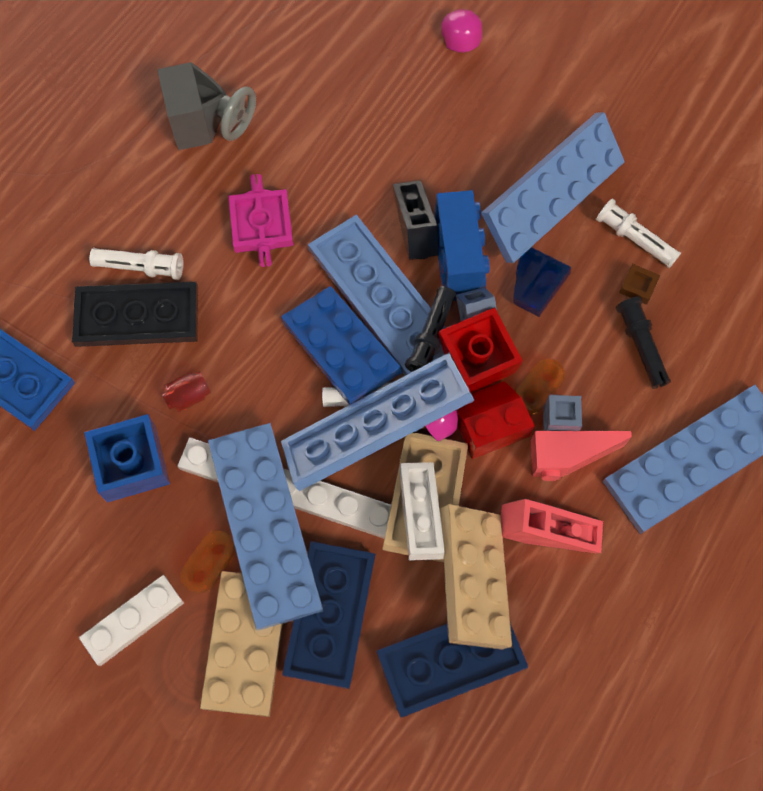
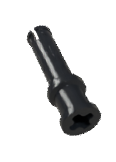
(639, 329)
(428, 342)

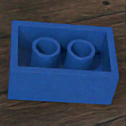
(460, 242)

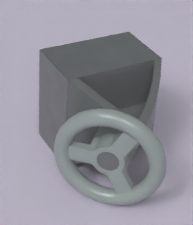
(199, 104)

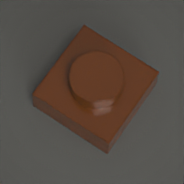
(639, 283)

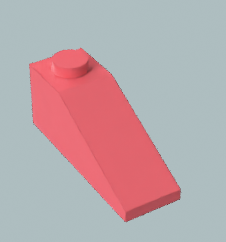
(563, 452)
(550, 527)

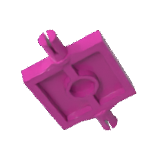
(260, 220)

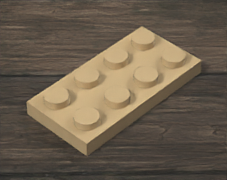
(449, 466)
(475, 578)
(240, 657)

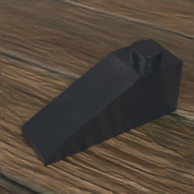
(416, 220)

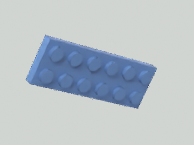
(553, 187)
(373, 287)
(375, 421)
(690, 461)
(264, 527)

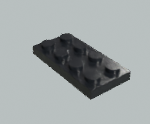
(135, 314)

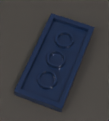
(327, 642)
(432, 670)

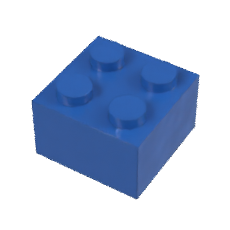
(126, 458)

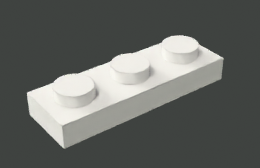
(421, 511)
(131, 620)

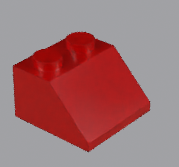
(481, 349)
(494, 420)

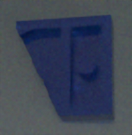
(538, 280)

